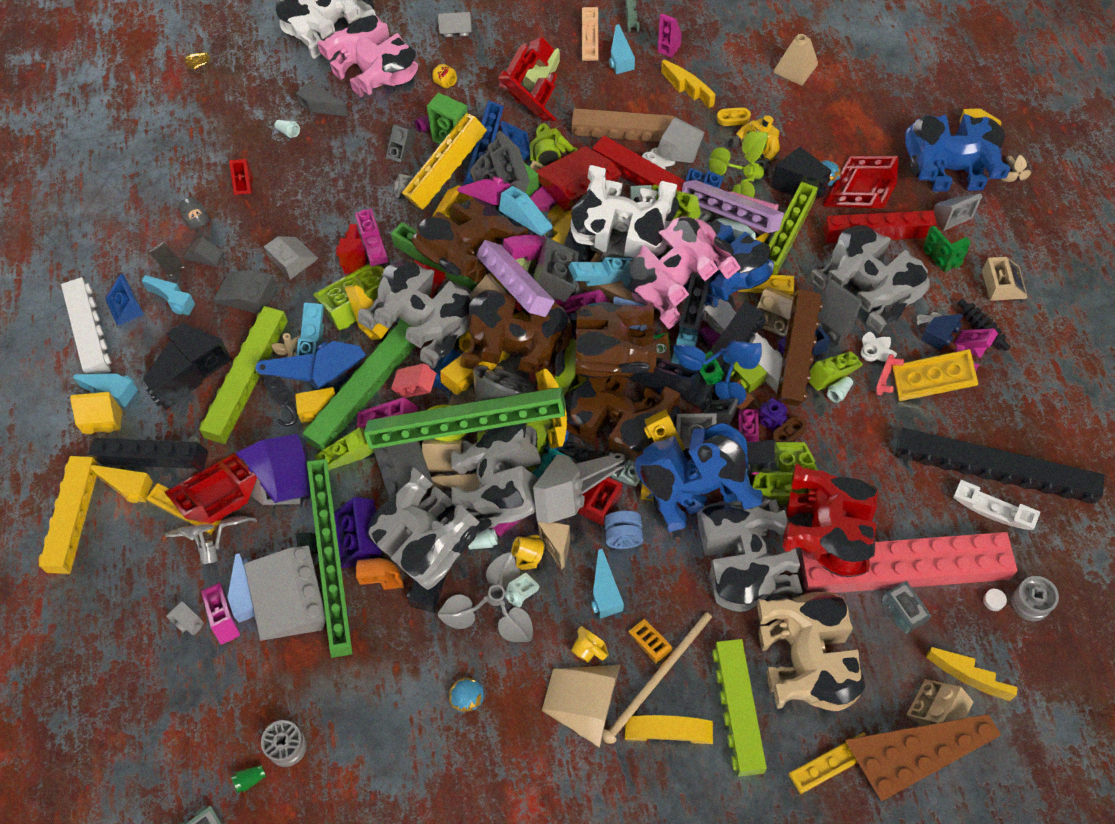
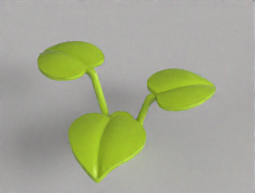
(752, 147)

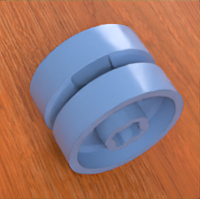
(623, 529)

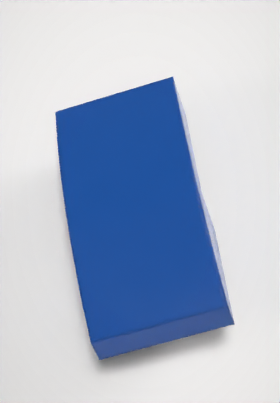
(709, 178)

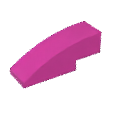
(524, 246)

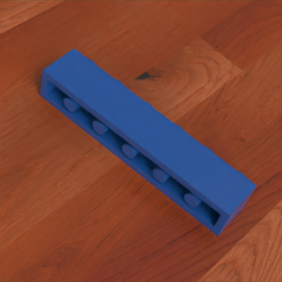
(490, 120)

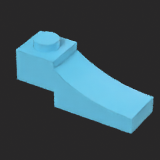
(179, 301)

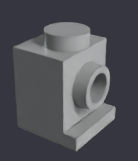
(185, 619)

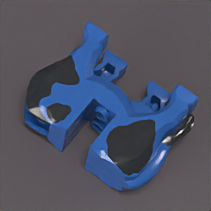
(972, 150)
(753, 263)
(716, 462)

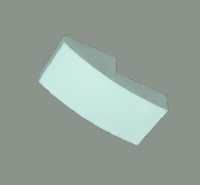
(627, 474)

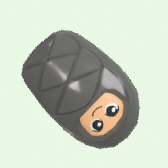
(193, 213)

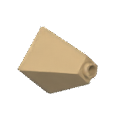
(798, 60)

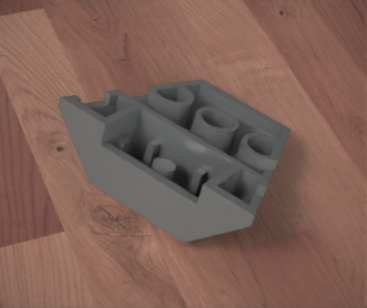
(504, 161)

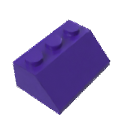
(351, 529)

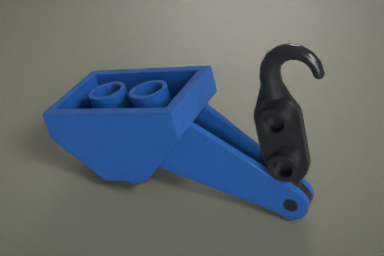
(317, 368)

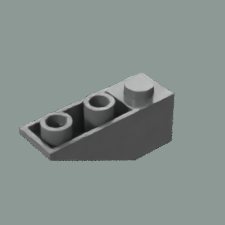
(319, 101)

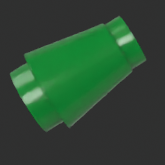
(247, 778)

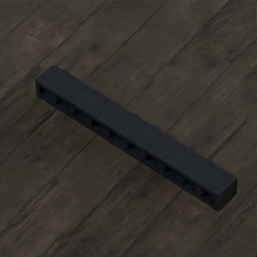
(1000, 466)

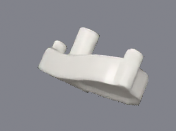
(927, 318)

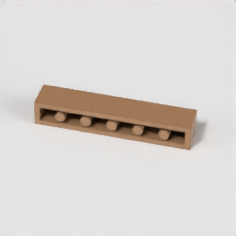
(620, 124)

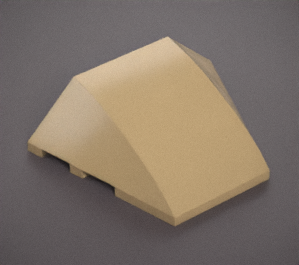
(582, 698)

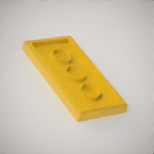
(935, 375)

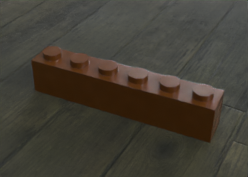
(798, 347)

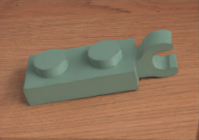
(631, 15)

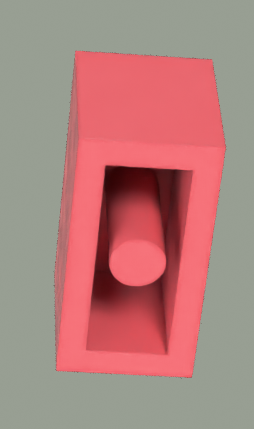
(413, 380)

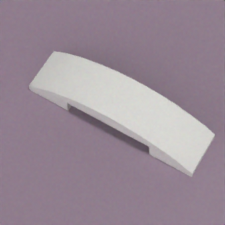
(996, 509)

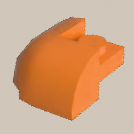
(379, 571)

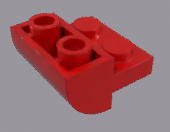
(351, 251)

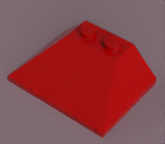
(864, 182)
(214, 491)

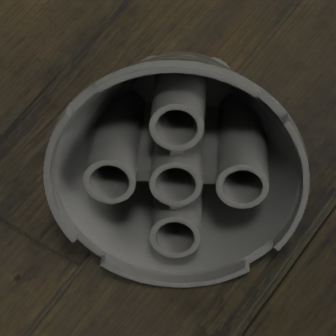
(499, 384)

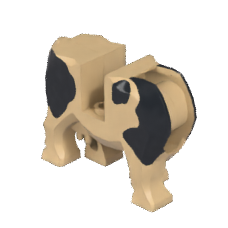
(808, 624)

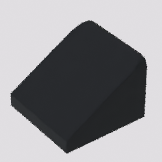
(307, 539)

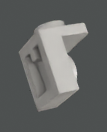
(401, 183)

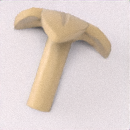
(1017, 166)
(288, 348)

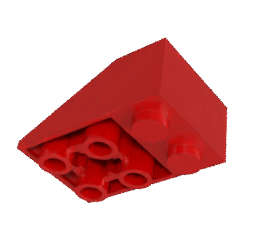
(601, 500)

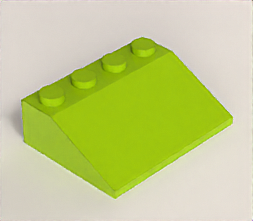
(335, 298)

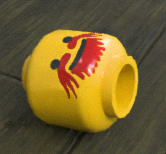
(444, 76)

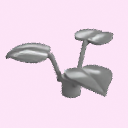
(206, 548)
(516, 624)

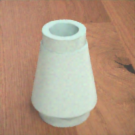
(289, 128)
(839, 389)
(484, 539)

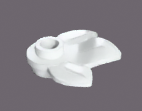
(658, 159)
(877, 346)

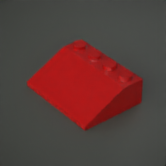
(567, 177)

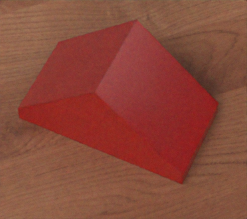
(241, 176)

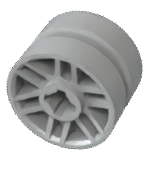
(1035, 598)
(273, 740)

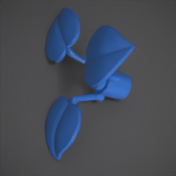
(746, 354)

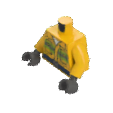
(772, 144)

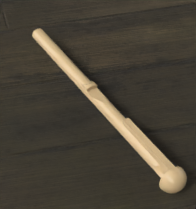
(609, 735)

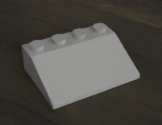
(285, 594)

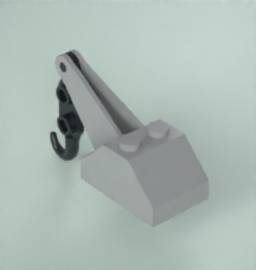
(563, 482)

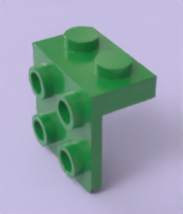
(943, 252)

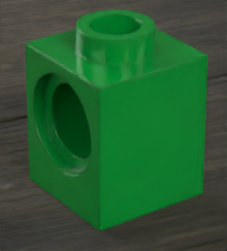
(716, 375)

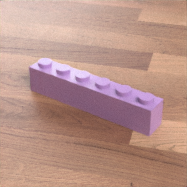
(734, 206)
(515, 278)

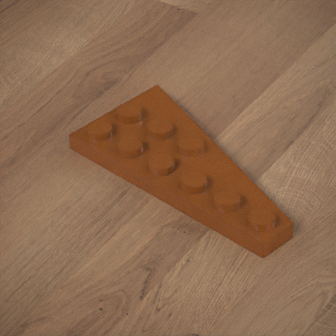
(910, 754)

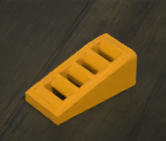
(655, 656)

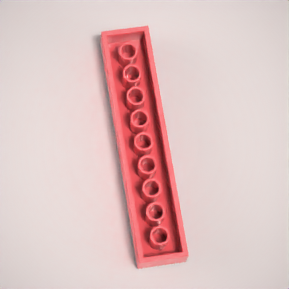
(920, 564)

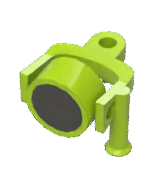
(545, 149)

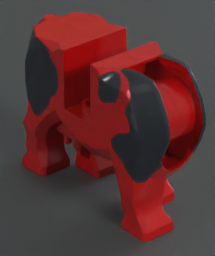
(842, 521)

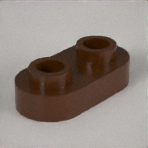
(787, 432)

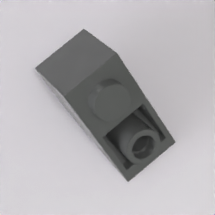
(400, 142)

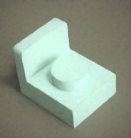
(521, 589)

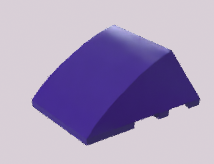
(280, 466)

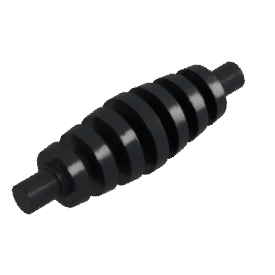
(981, 321)

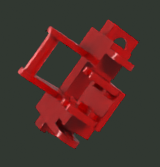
(525, 59)

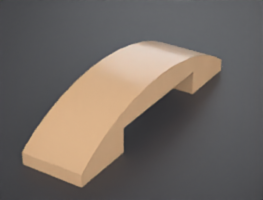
(589, 33)

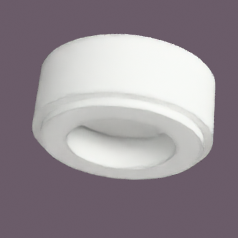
(995, 599)

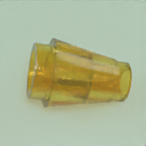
(195, 60)

